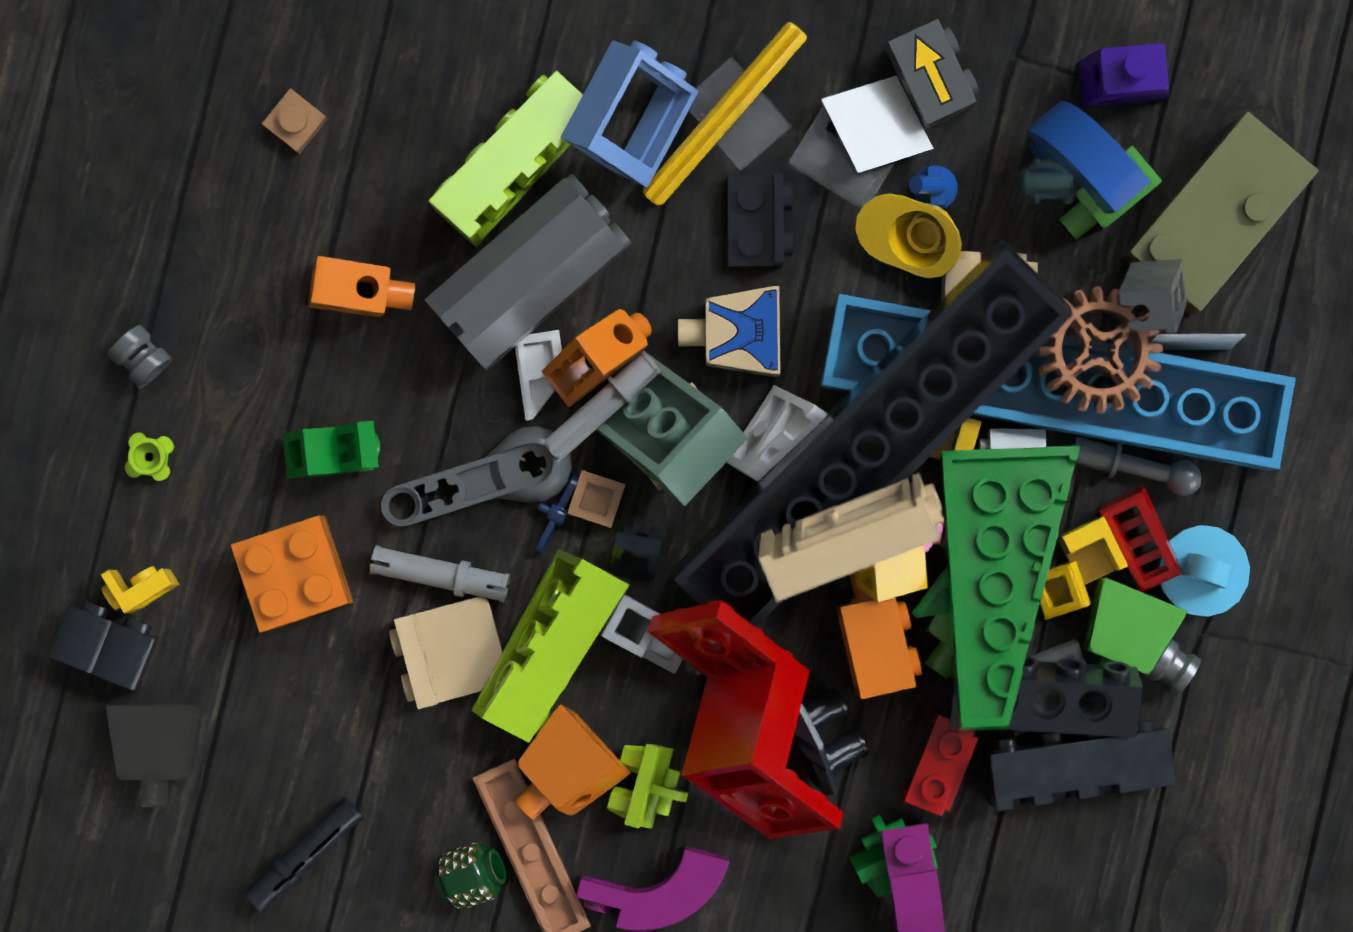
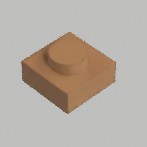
(295, 121)
(596, 499)

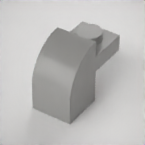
(629, 629)

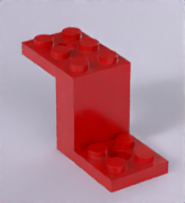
(745, 720)

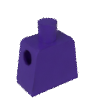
(1125, 75)

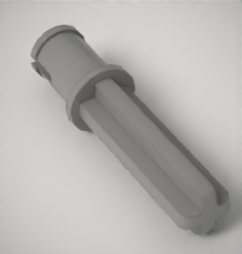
(603, 405)

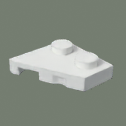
(774, 432)

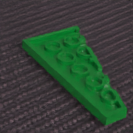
(999, 548)

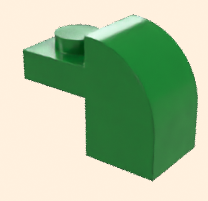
(331, 450)

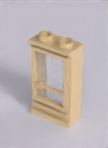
(851, 536)

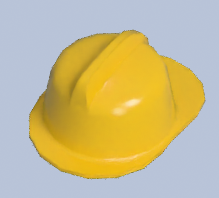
(909, 235)

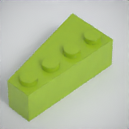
(510, 161)
(548, 644)

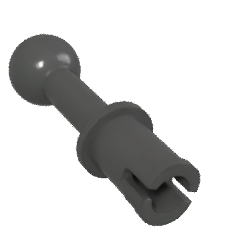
(1181, 477)

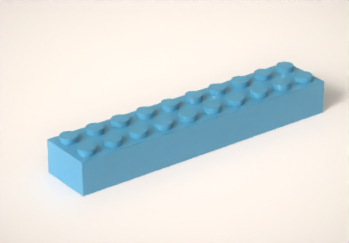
(1188, 411)

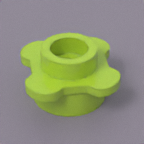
(142, 445)

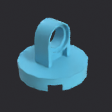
(1212, 569)

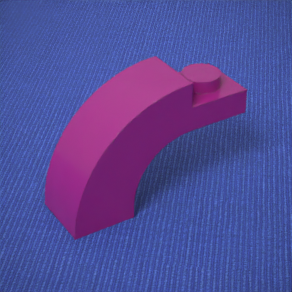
(912, 880)
(665, 902)

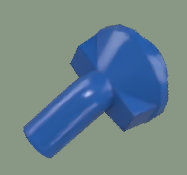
(934, 186)

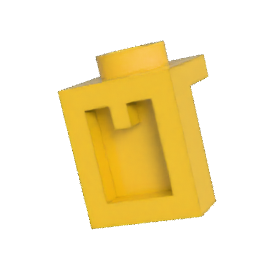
(146, 588)

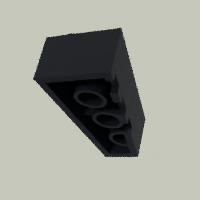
(1076, 766)

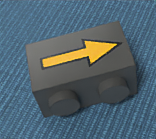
(932, 73)

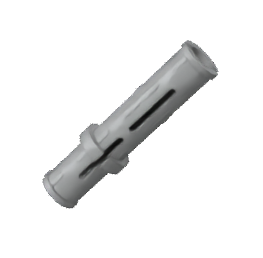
(441, 574)

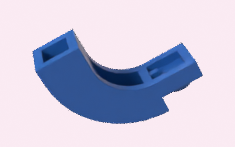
(1088, 155)

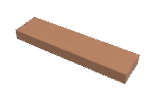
(531, 851)

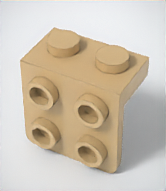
(447, 651)

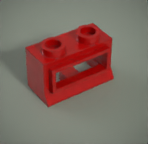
(941, 767)

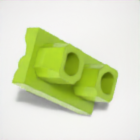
(653, 788)

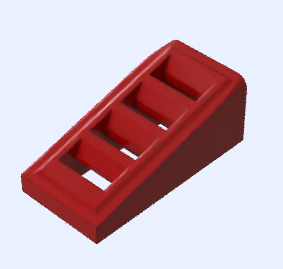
(1156, 532)

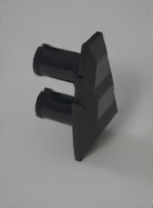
(809, 750)

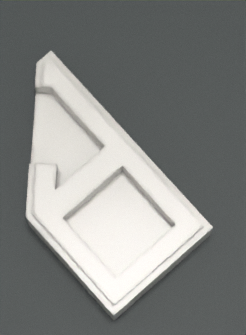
(532, 357)

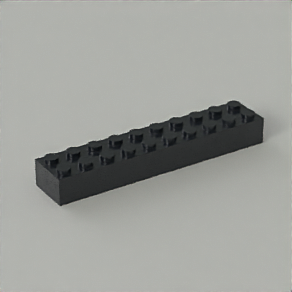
(884, 422)

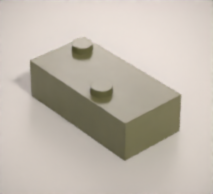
(1225, 208)

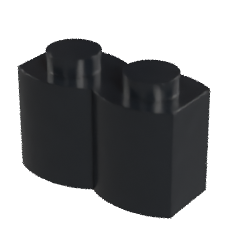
(103, 645)

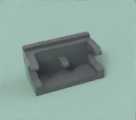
(1159, 288)

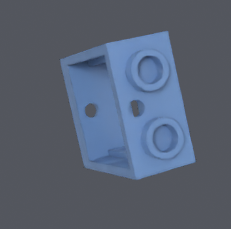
(656, 127)

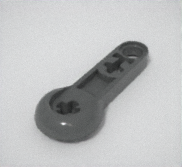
(489, 478)

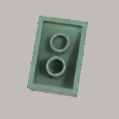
(674, 434)

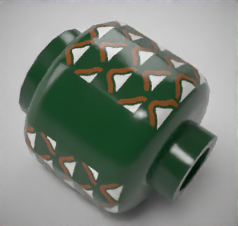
(470, 875)

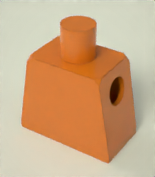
(335, 288)
(608, 349)
(567, 766)

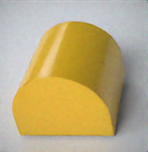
(1064, 591)

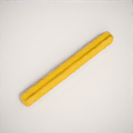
(725, 113)

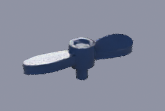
(555, 515)

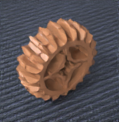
(1112, 366)

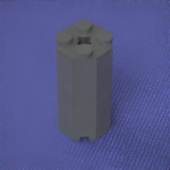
(528, 271)

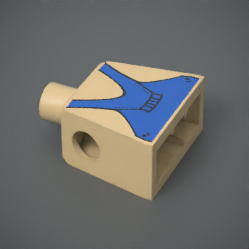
(738, 331)

